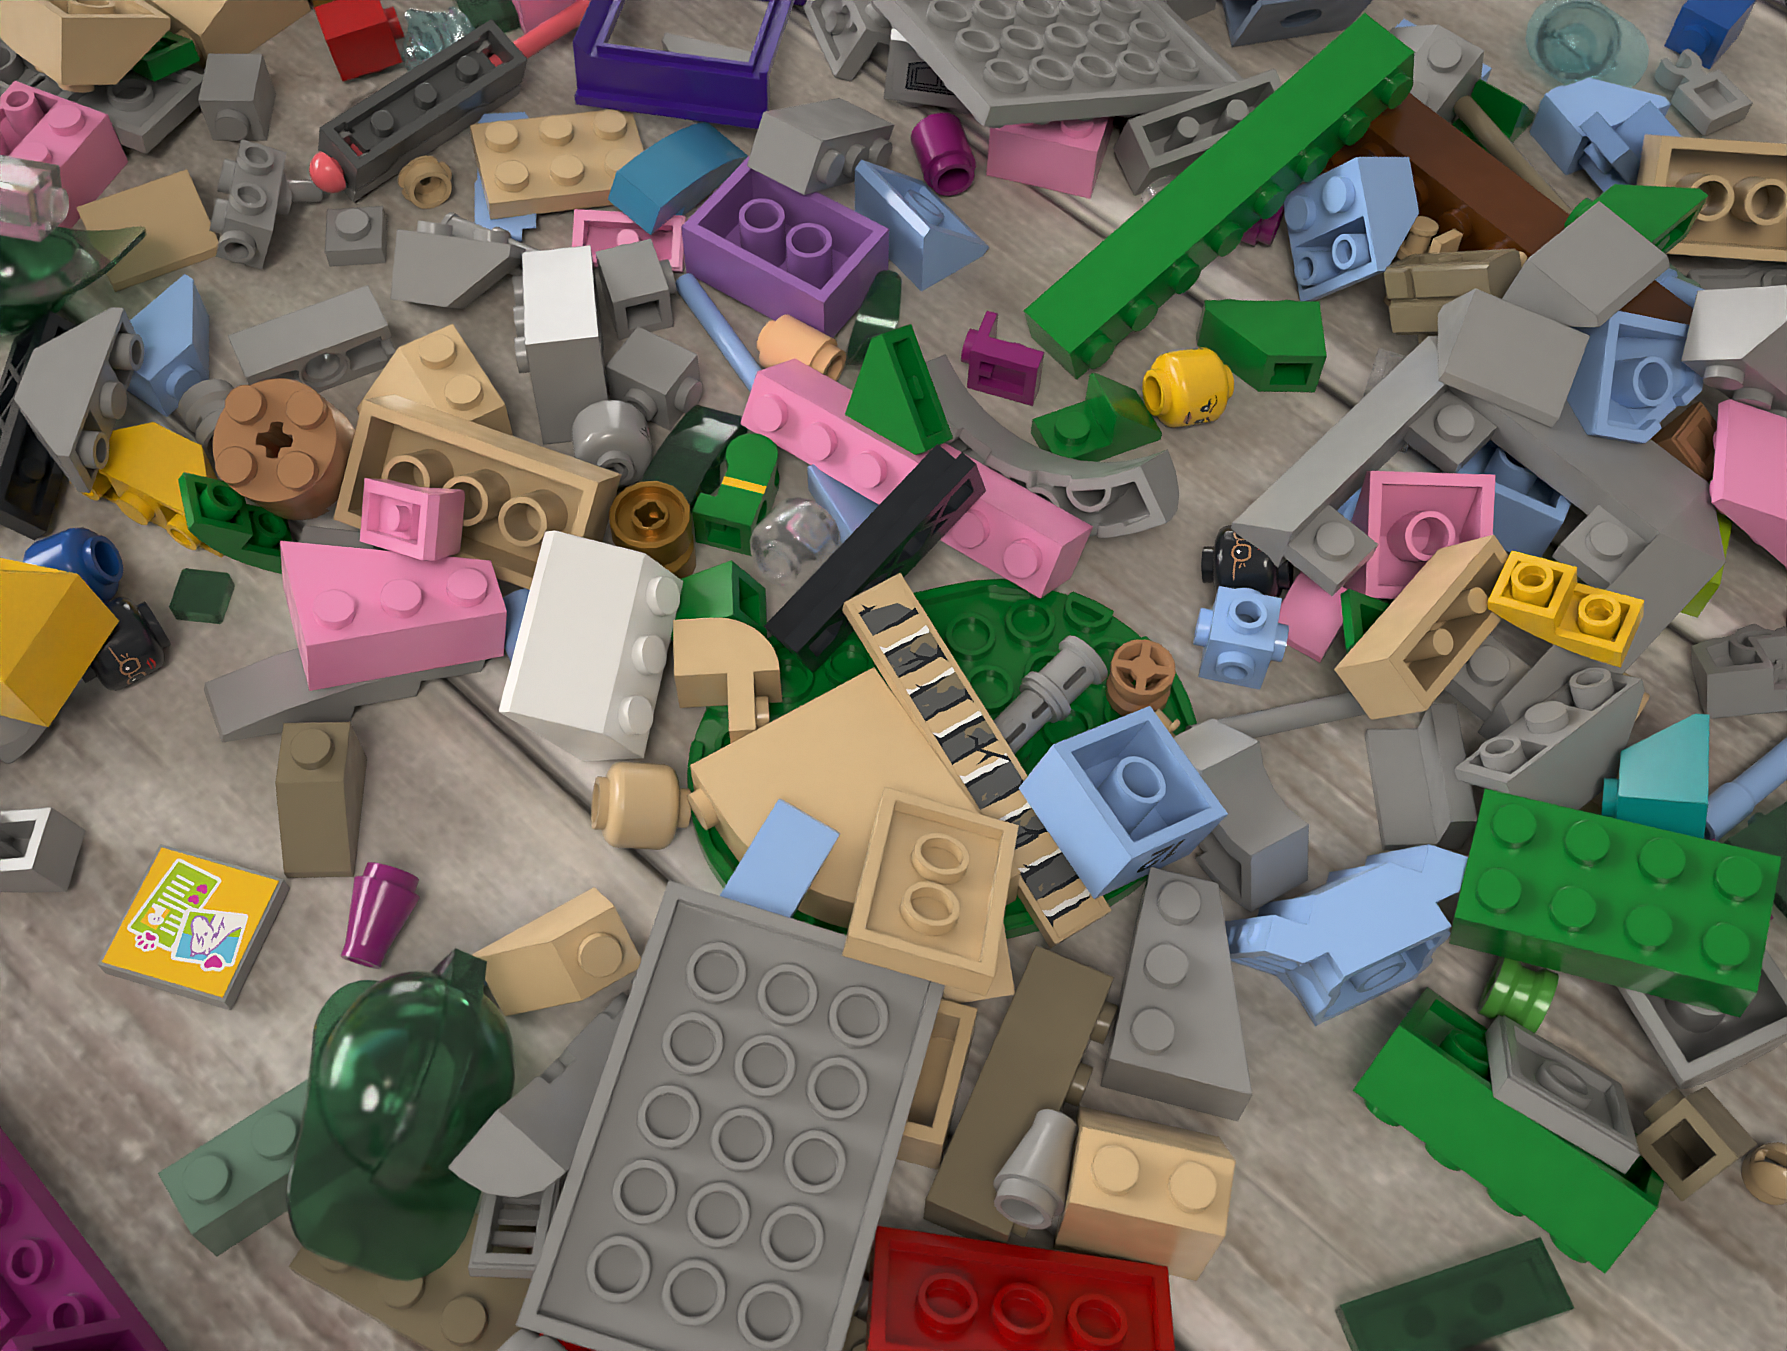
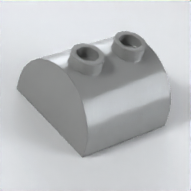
(1707, 1043)

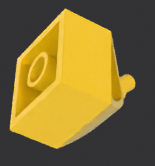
(47, 638)

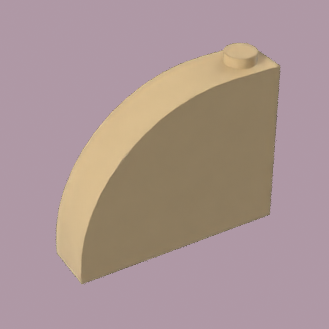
(834, 766)

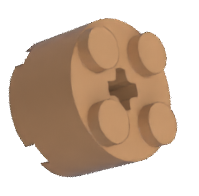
(283, 447)

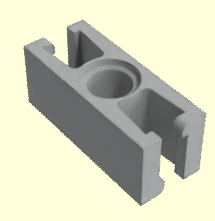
(318, 343)

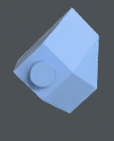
(1631, 377)

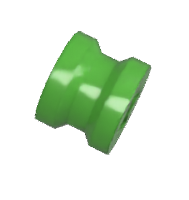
(1518, 993)

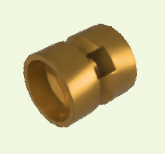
(657, 522)

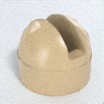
(1765, 1179)

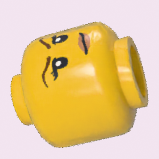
(1187, 387)

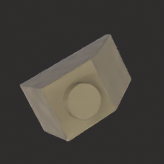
(320, 798)

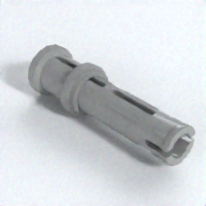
(1050, 691)

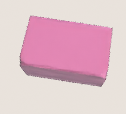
(1312, 617)

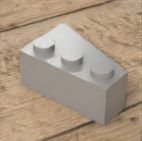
(560, 336)

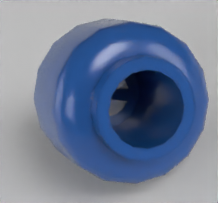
(81, 553)

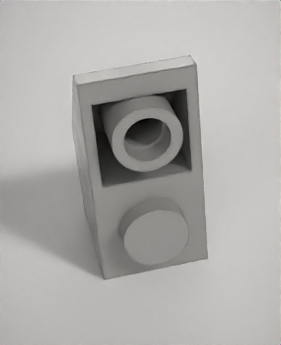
(447, 269)

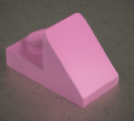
(412, 519)

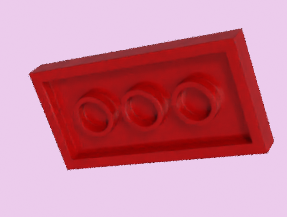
(1010, 1297)

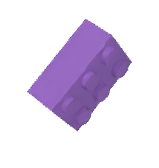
(784, 250)

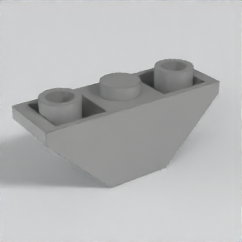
(79, 390)
(1563, 743)

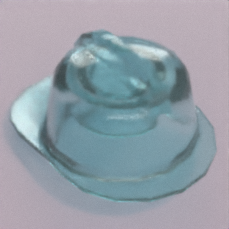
(1586, 41)

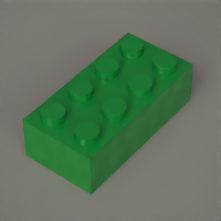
(1617, 902)

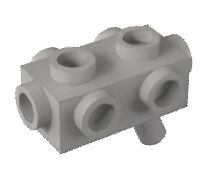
(255, 195)

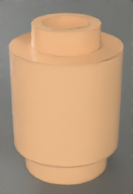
(792, 339)

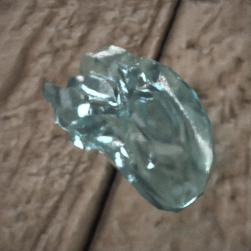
(431, 33)

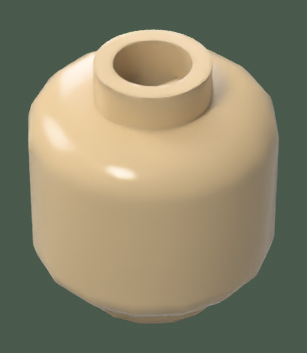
(639, 805)

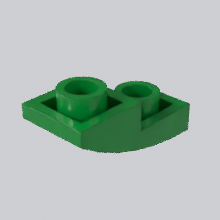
(230, 525)

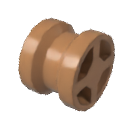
(1147, 665)

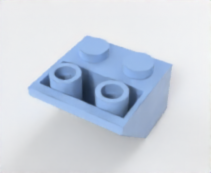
(1349, 223)

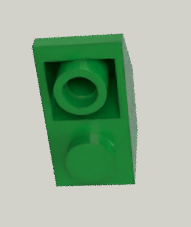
(1266, 342)

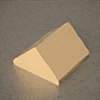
(174, 227)

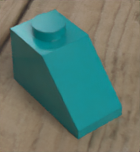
(1664, 779)

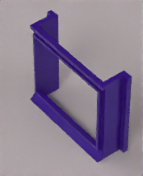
(672, 81)

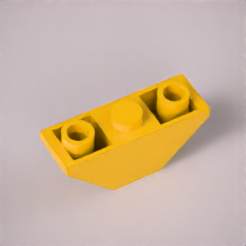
(145, 476)

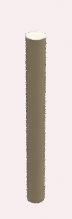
(1502, 148)

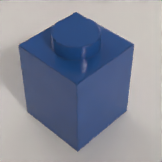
(1708, 27)

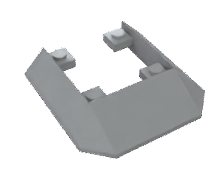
(1643, 535)

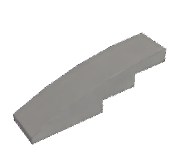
(276, 692)

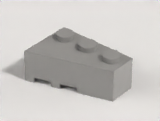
(1178, 1004)

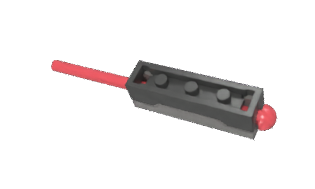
(429, 105)

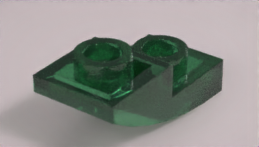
(694, 452)

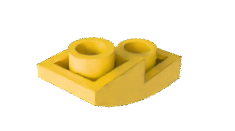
(1550, 604)

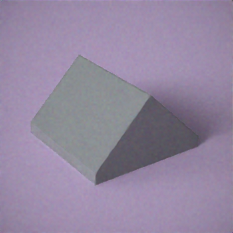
(1587, 270)
(1508, 355)

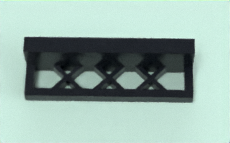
(27, 470)
(884, 545)

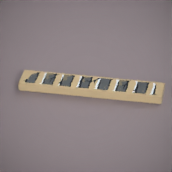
(971, 748)

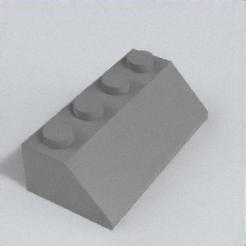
(1741, 344)

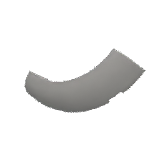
(1107, 495)
(538, 1129)

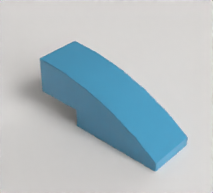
(674, 175)

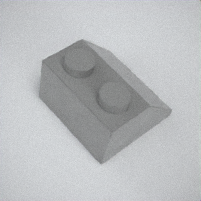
(1443, 66)

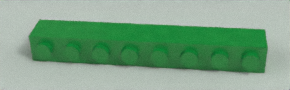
(1221, 196)

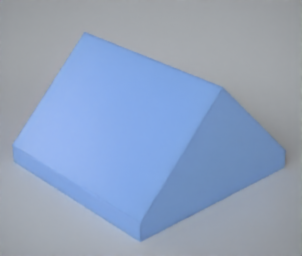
(924, 233)

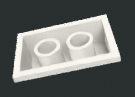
(592, 647)

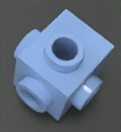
(1240, 637)

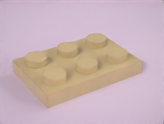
(552, 160)
(933, 892)

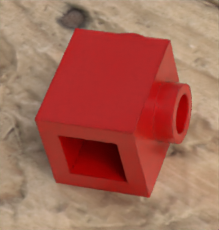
(360, 36)

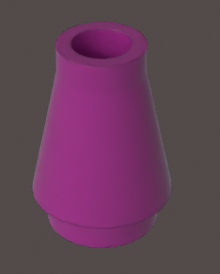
(377, 912)

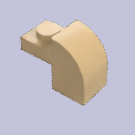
(726, 665)

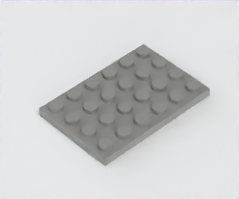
(1059, 56)
(734, 1140)

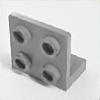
(847, 32)

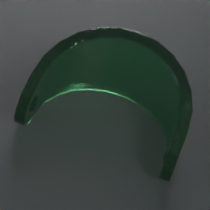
(876, 315)

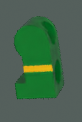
(743, 497)

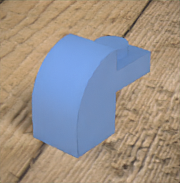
(1617, 153)

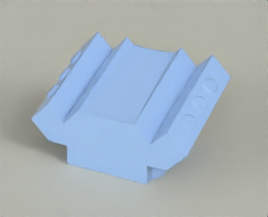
(1356, 932)

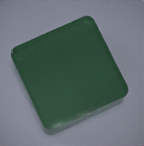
(202, 596)

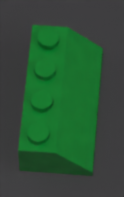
(1440, 1089)

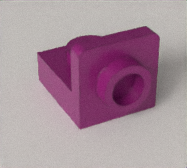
(1001, 366)

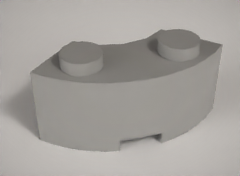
(1261, 842)

